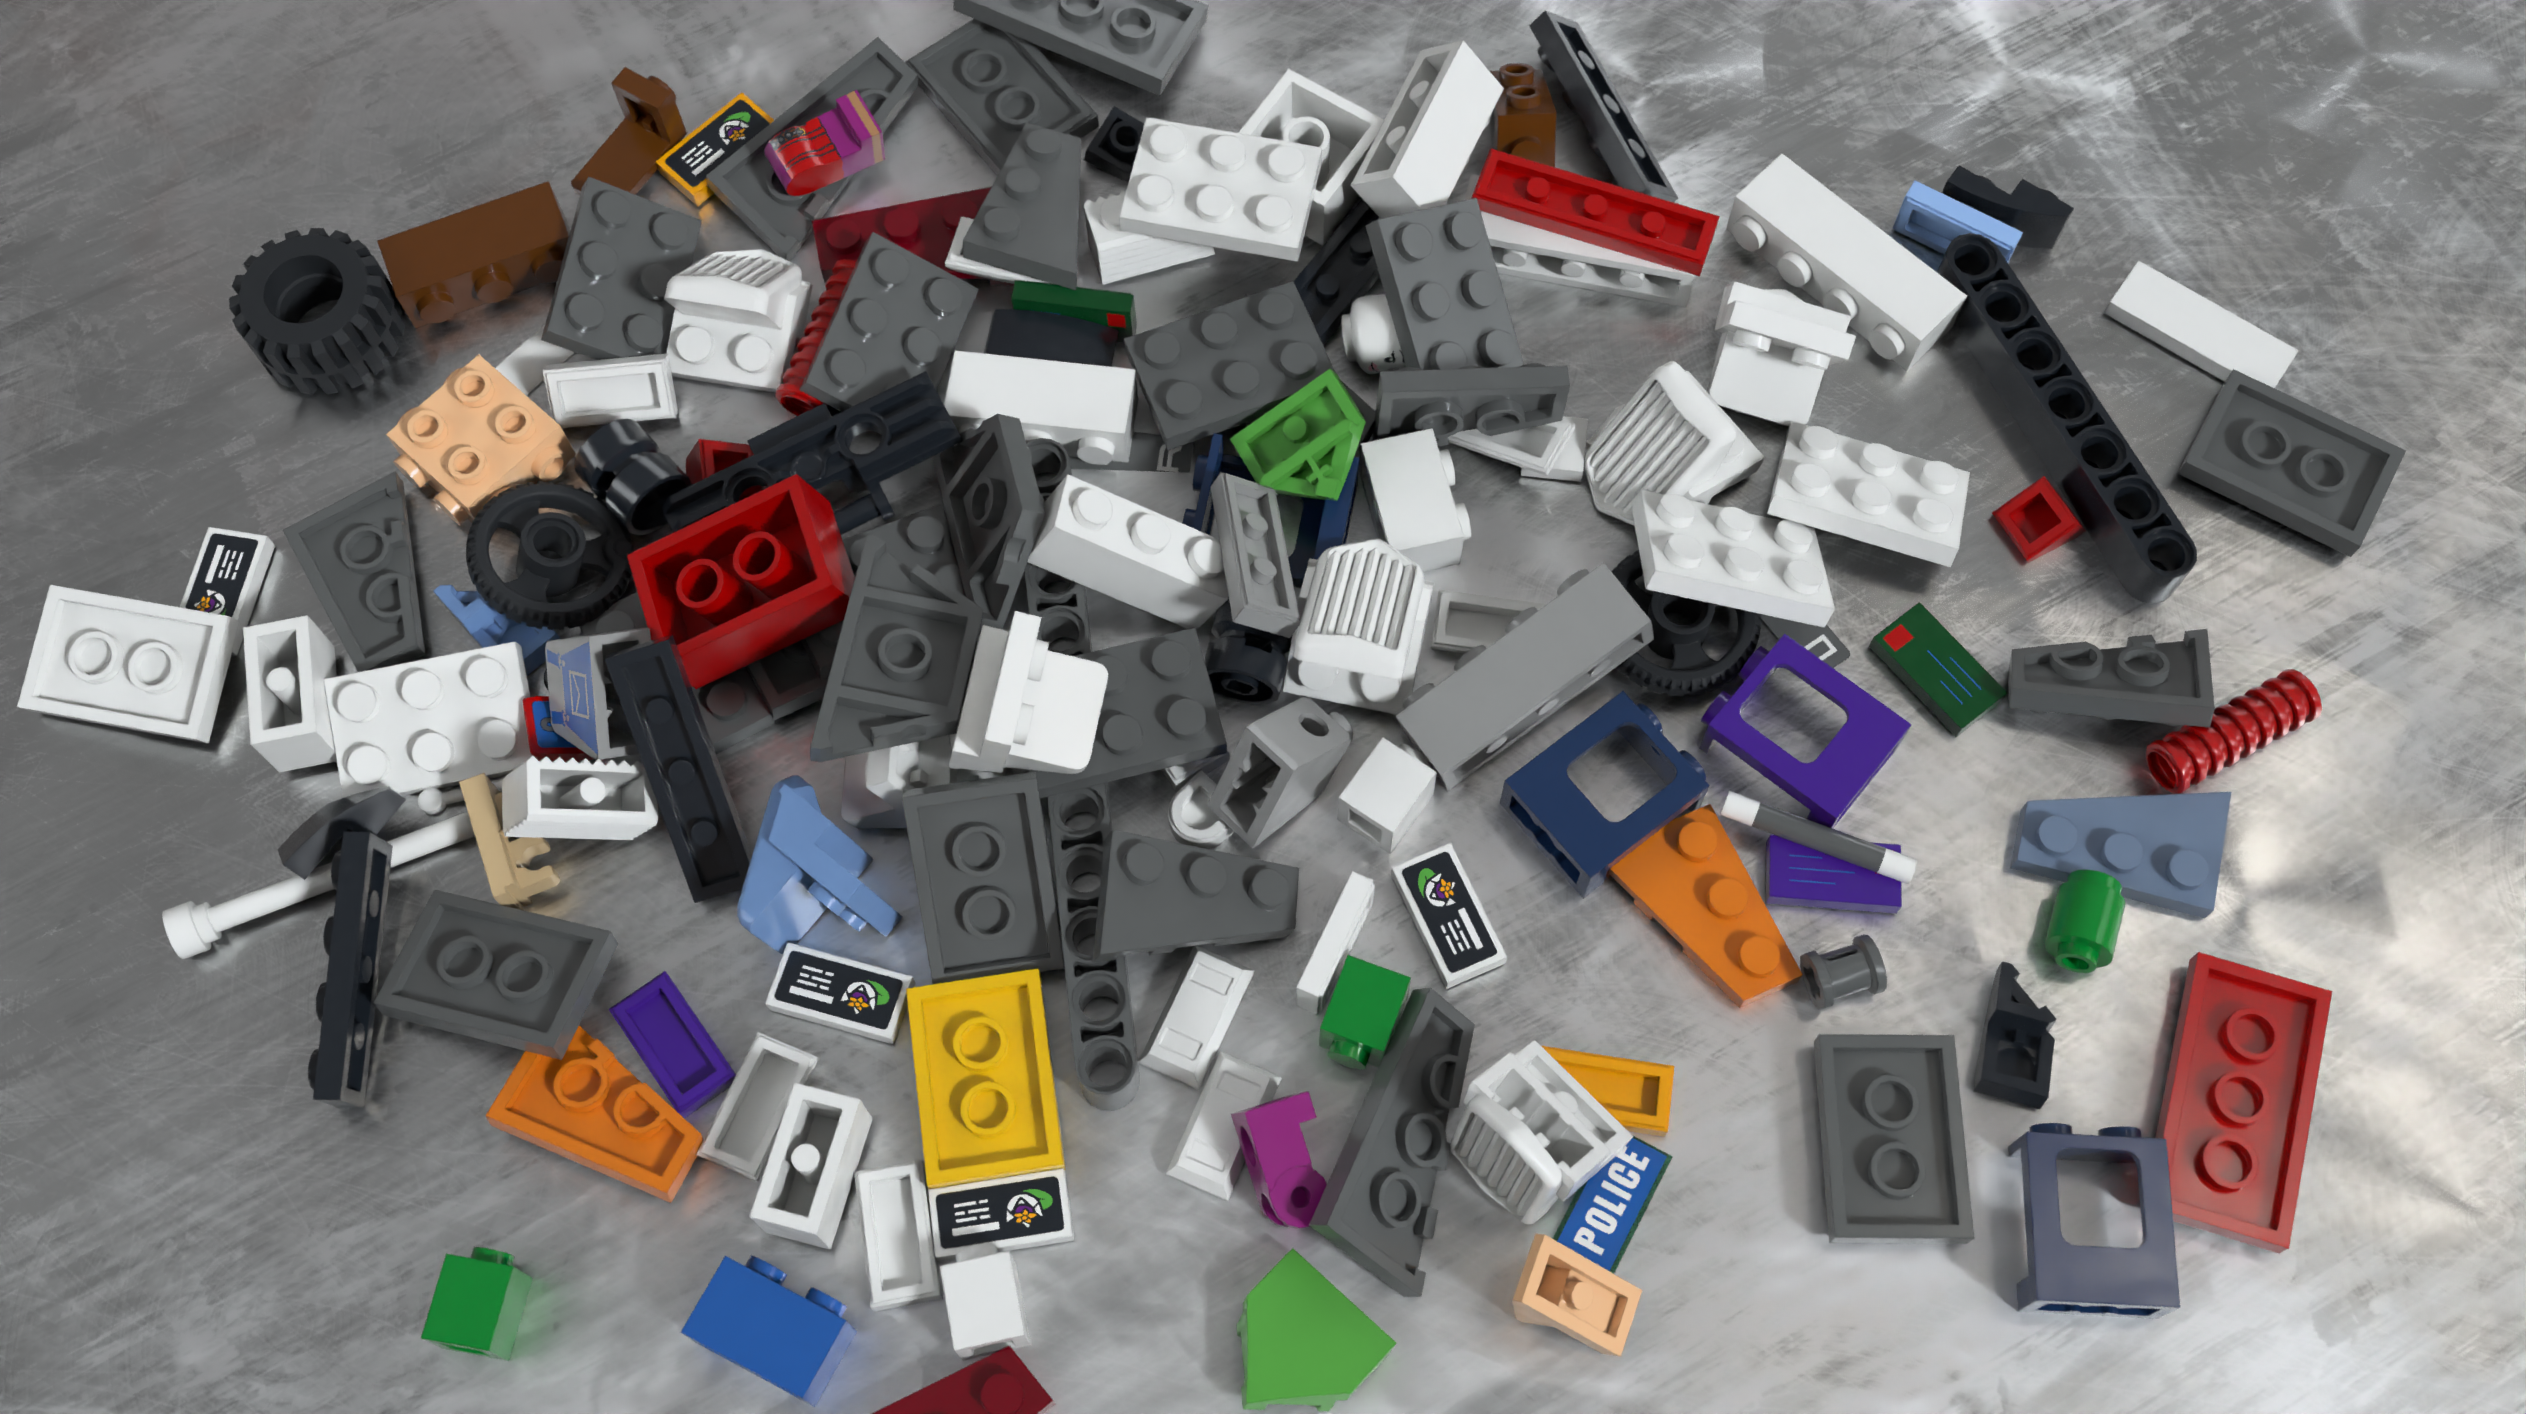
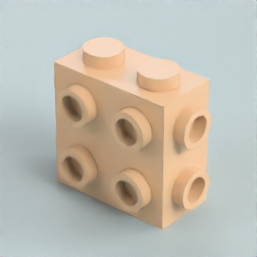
(478, 441)

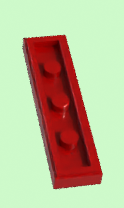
(1595, 212)

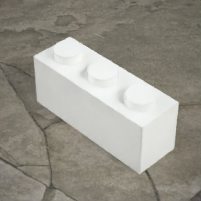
(1428, 132)
(1075, 404)
(1130, 553)

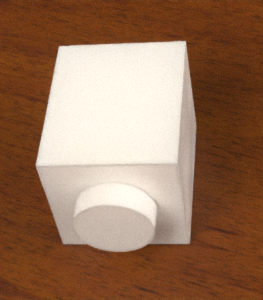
(1387, 794)
(984, 1302)

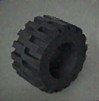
(299, 276)

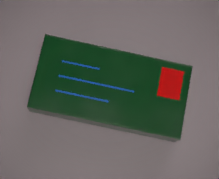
(1093, 305)
(1938, 669)

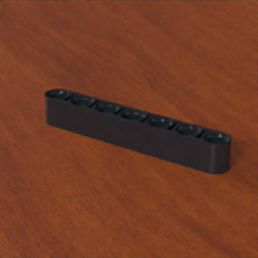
(2061, 442)

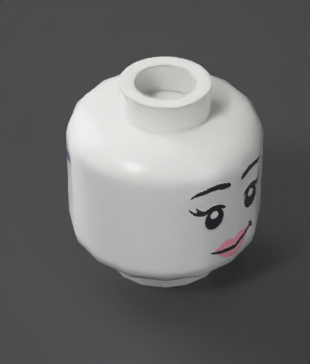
(1371, 335)

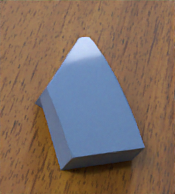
(493, 628)

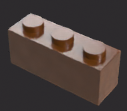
(477, 255)

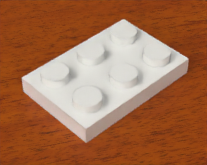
(1221, 189)
(1870, 493)
(1731, 558)
(129, 663)
(430, 721)

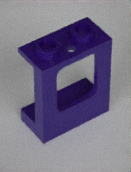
(1845, 765)

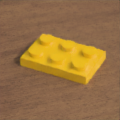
(984, 1079)

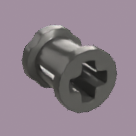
(1843, 972)

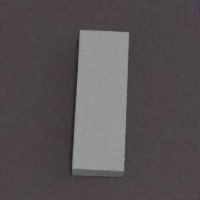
(1254, 555)

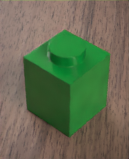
(1363, 1013)
(478, 1304)

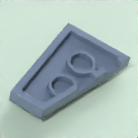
(2155, 845)

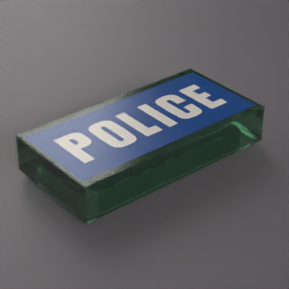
(1612, 1204)

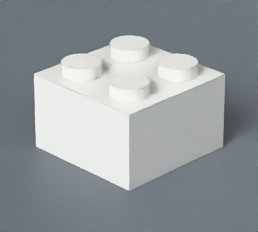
(1315, 116)

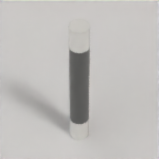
(1819, 837)

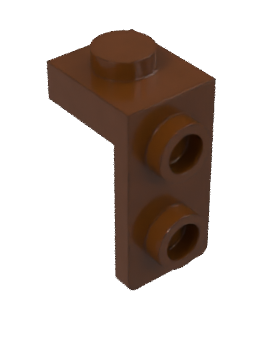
(1525, 114)
(645, 135)

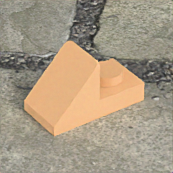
(1575, 1296)

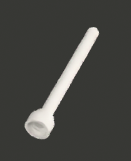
(195, 926)

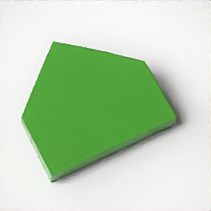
(1304, 441)
(1305, 1340)

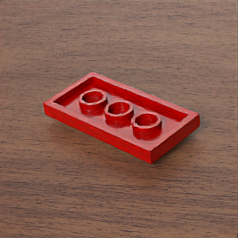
(2241, 1099)

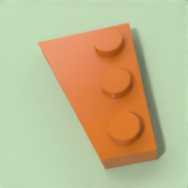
(1709, 904)
(597, 1117)

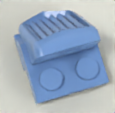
(803, 869)

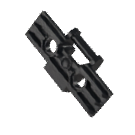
(818, 450)

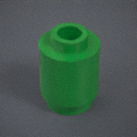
(2085, 921)

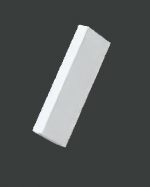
(2197, 328)

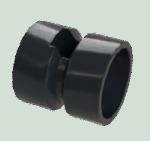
(629, 474)
(1245, 661)

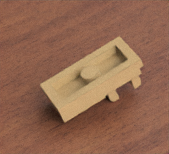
(503, 856)

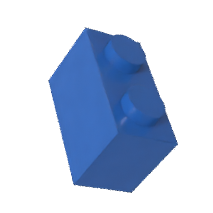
(770, 1328)

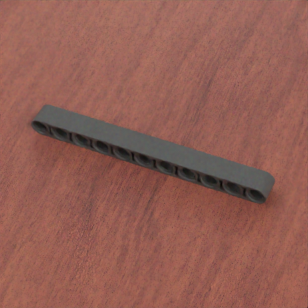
(1081, 850)

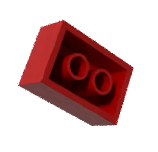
(746, 579)

